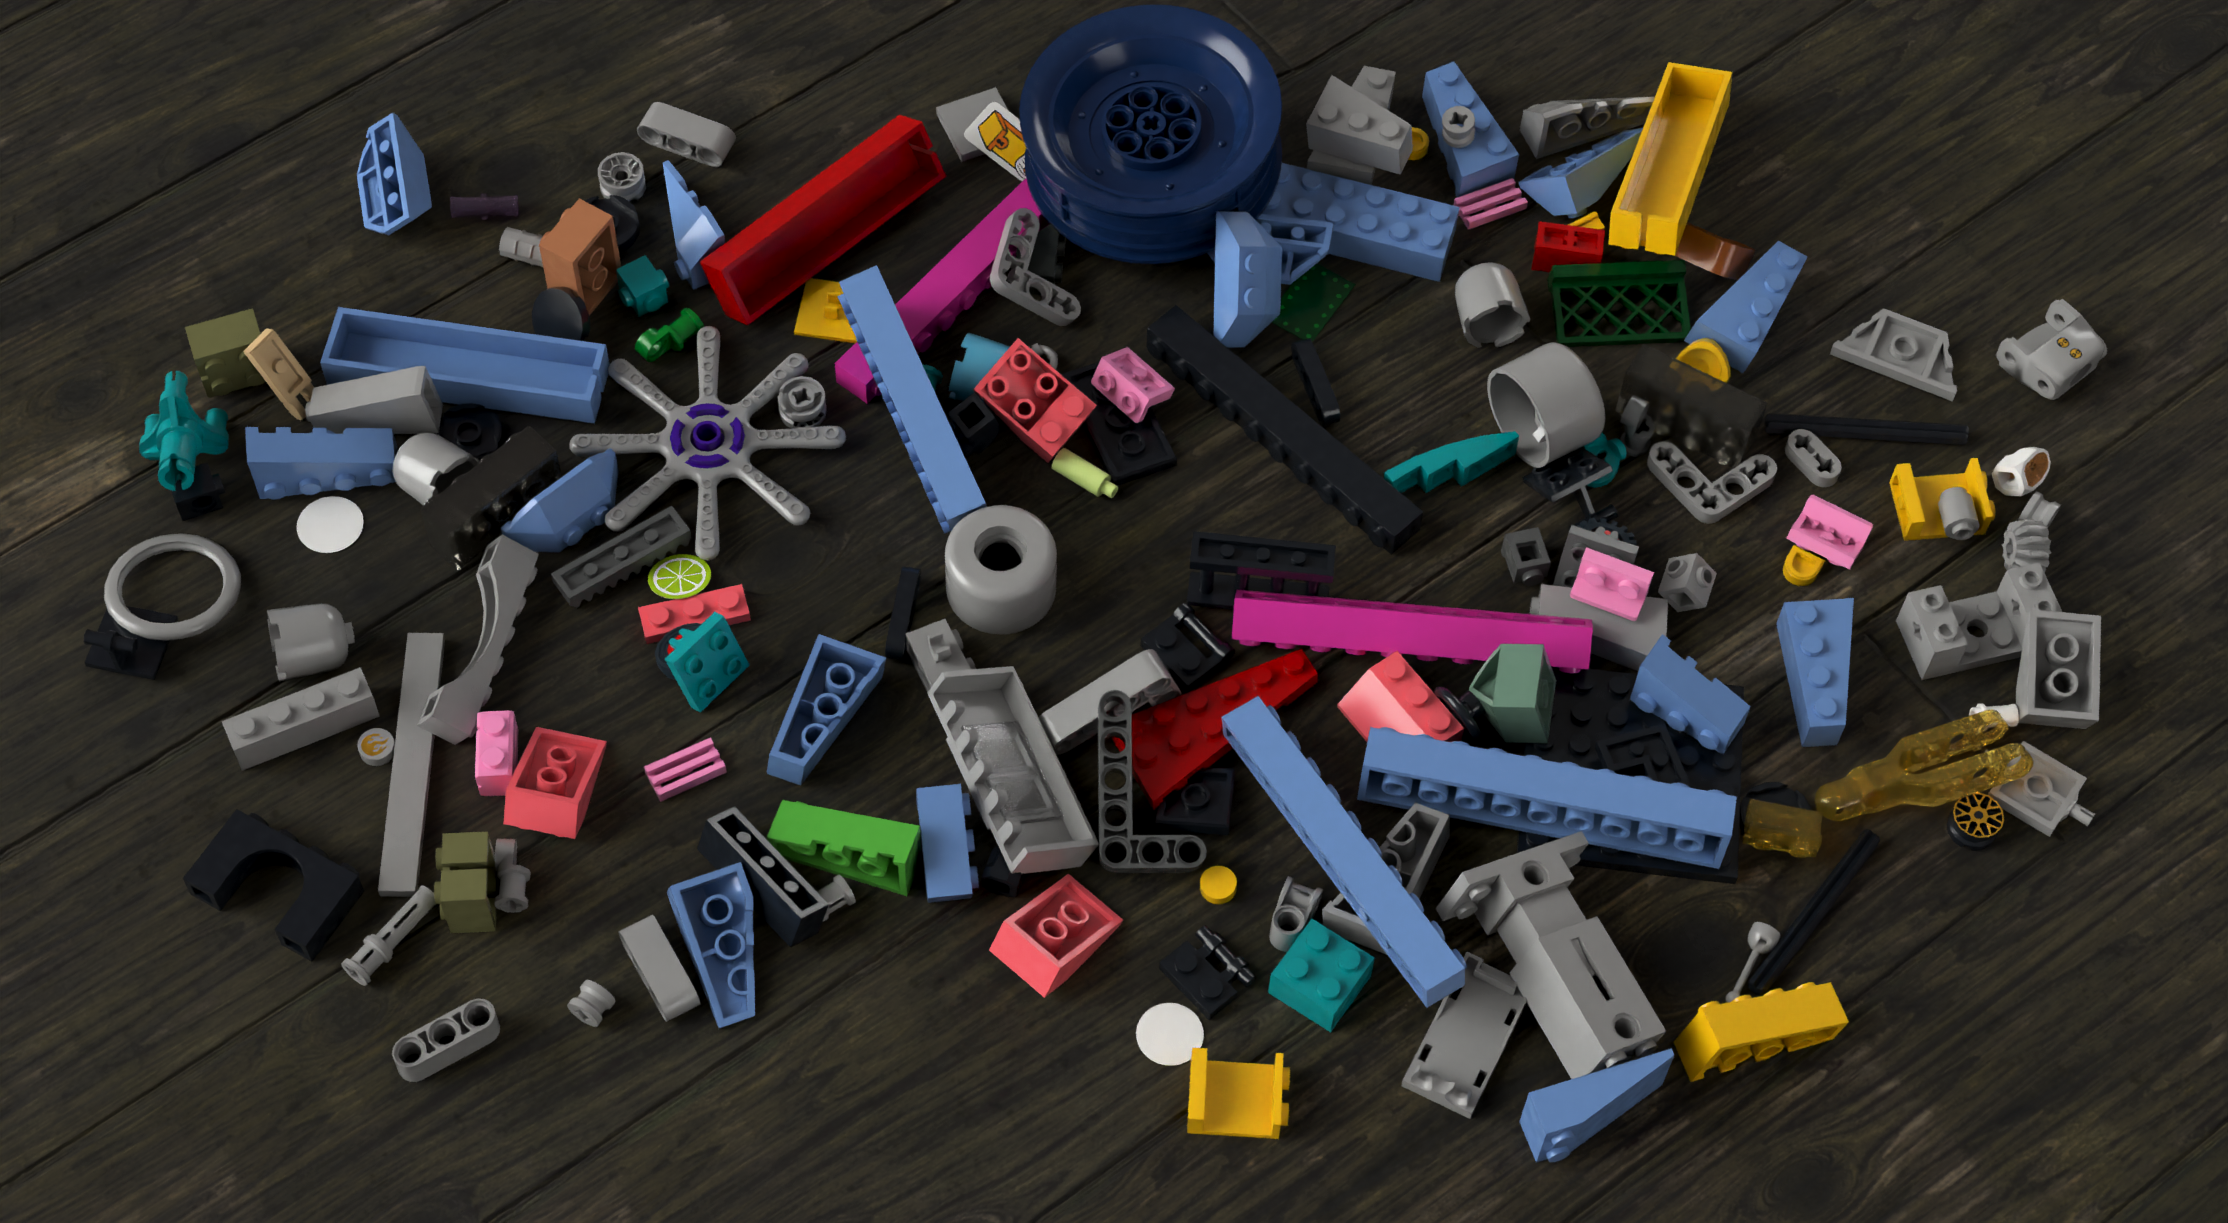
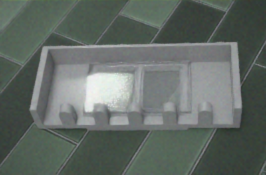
(1012, 770)

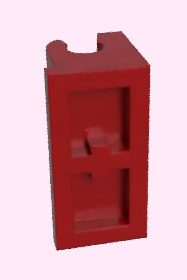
(1566, 246)

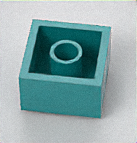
(1321, 975)

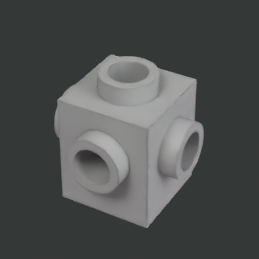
(1687, 582)

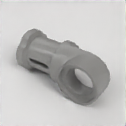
(511, 877)

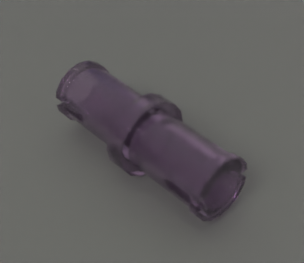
(484, 206)

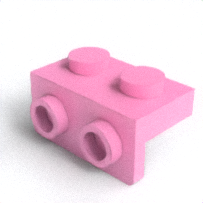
(1830, 532)

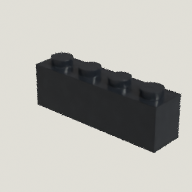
(777, 888)

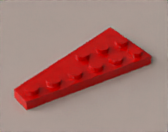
(1187, 731)

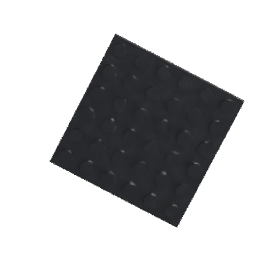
(1599, 707)

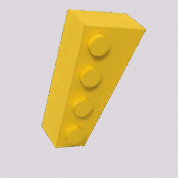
(1759, 1027)

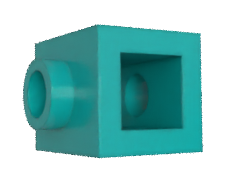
(642, 286)

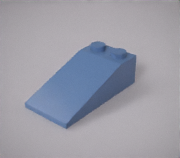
(1575, 1110)

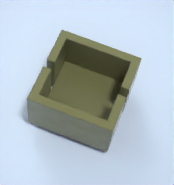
(219, 352)
(465, 882)

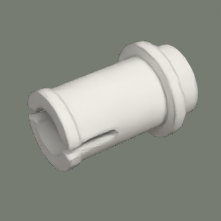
(2008, 712)

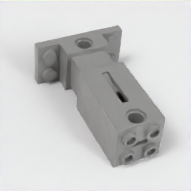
(1562, 960)

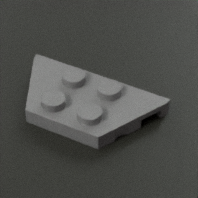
(1901, 351)

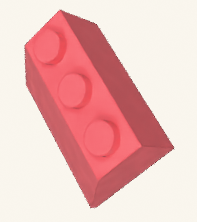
(1398, 699)

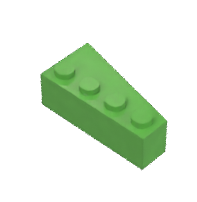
(848, 844)

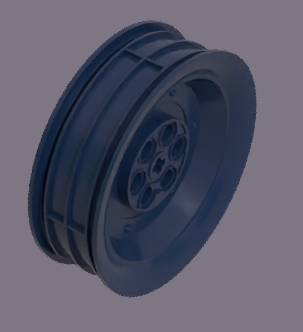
(1149, 130)

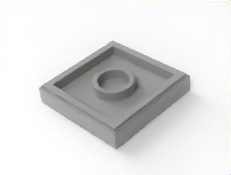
(960, 114)

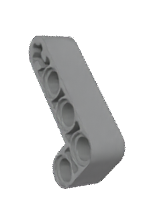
(1076, 717)

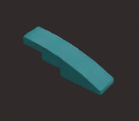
(1459, 460)

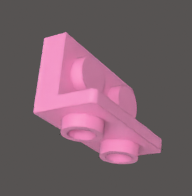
(1130, 383)
(1611, 584)

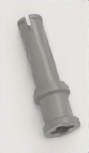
(379, 947)

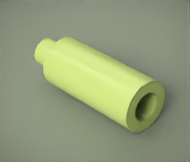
(1084, 473)

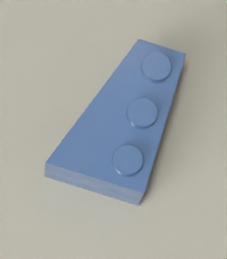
(1687, 698)
(946, 843)

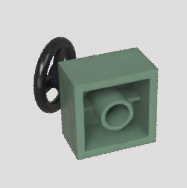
(1511, 691)

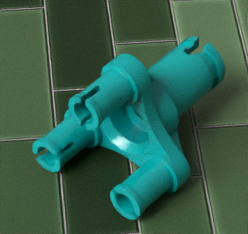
(180, 434)

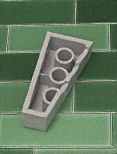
(1414, 851)

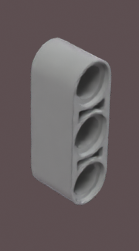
(686, 134)
(659, 968)
(438, 1056)

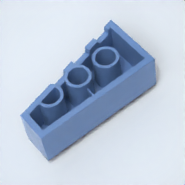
(1490, 155)
(1750, 306)
(319, 460)
(1817, 663)

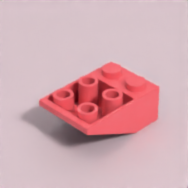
(1034, 400)

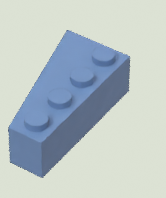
(824, 702)

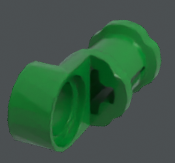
(656, 342)

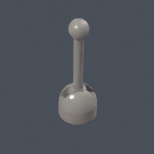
(1762, 940)

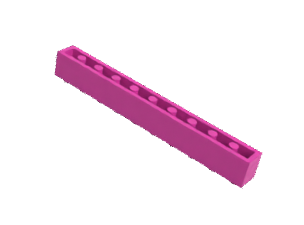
(943, 290)
(1404, 628)

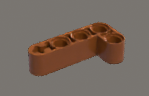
(1714, 252)

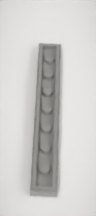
(410, 768)

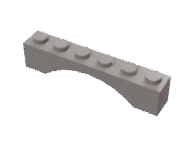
(502, 580)

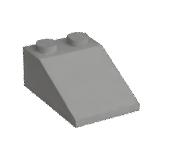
(2060, 670)

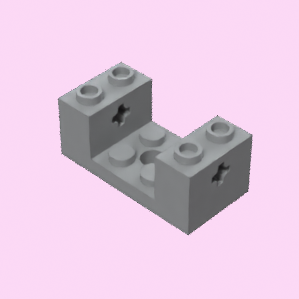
(1938, 628)

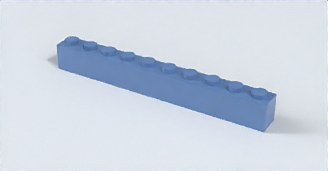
(1344, 851)

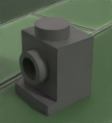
(1526, 556)

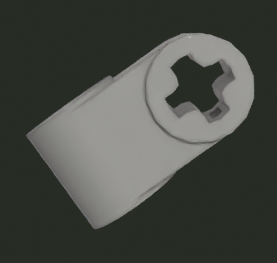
(1295, 909)

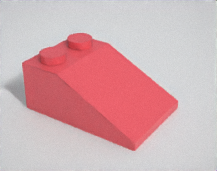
(553, 783)
(1054, 934)

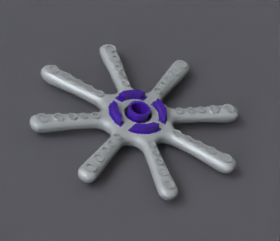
(710, 460)

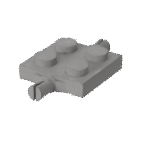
(2043, 794)

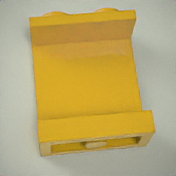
(1918, 499)
(1237, 1097)

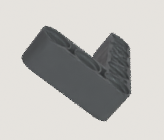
(1122, 800)

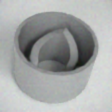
(1548, 402)
(1000, 599)

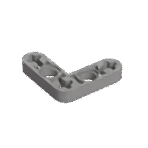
(1021, 278)
(1712, 492)

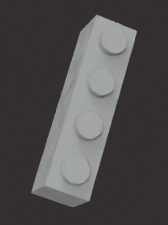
(301, 718)

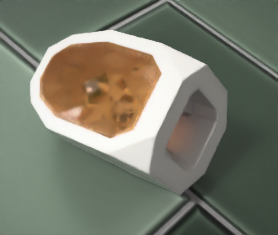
(2021, 471)

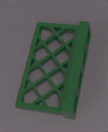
(1623, 277)

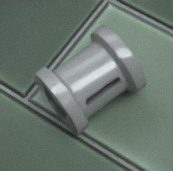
(836, 895)

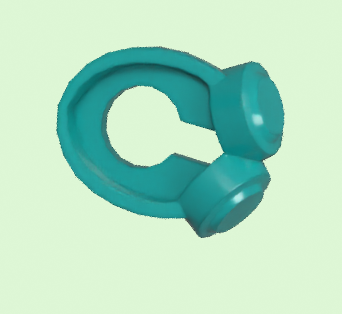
(1615, 452)

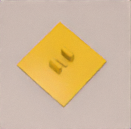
(822, 313)

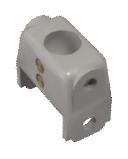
(2053, 354)

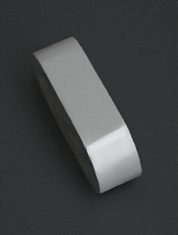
(1815, 456)

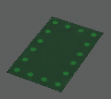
(1312, 302)

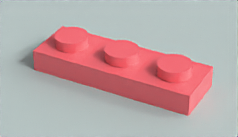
(665, 616)

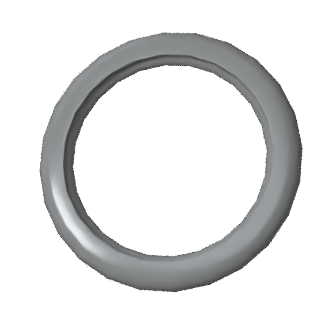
(177, 630)

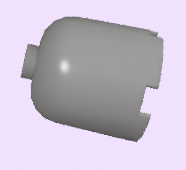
(1490, 305)
(429, 465)
(308, 639)

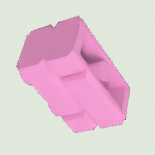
(495, 751)

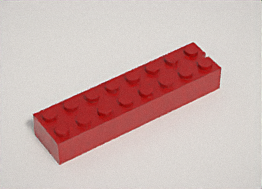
(823, 219)

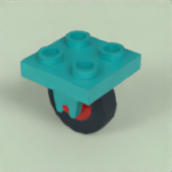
(701, 659)

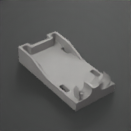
(1466, 1038)

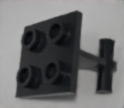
(1571, 475)
(124, 652)

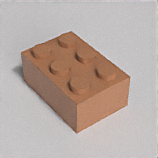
(582, 253)

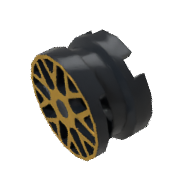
(1974, 811)

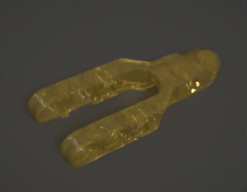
(1891, 780)

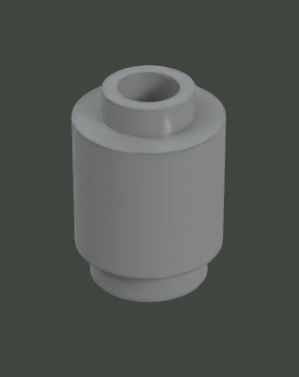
(1958, 513)

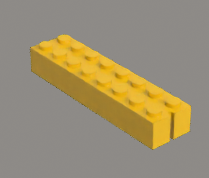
(1670, 159)

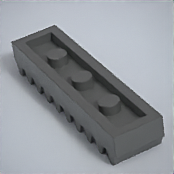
(621, 557)

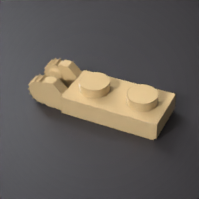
(280, 371)

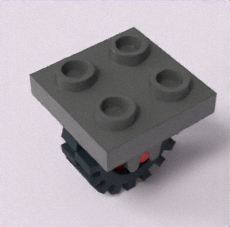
(1599, 537)

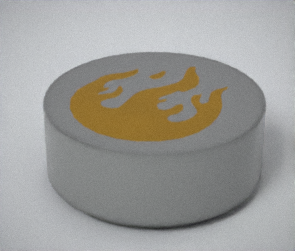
(376, 746)

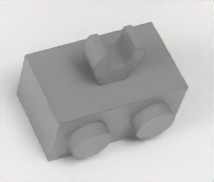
(936, 650)

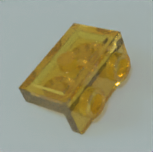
(1782, 828)

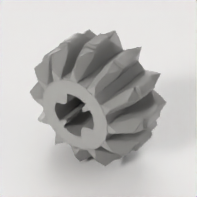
(2026, 544)

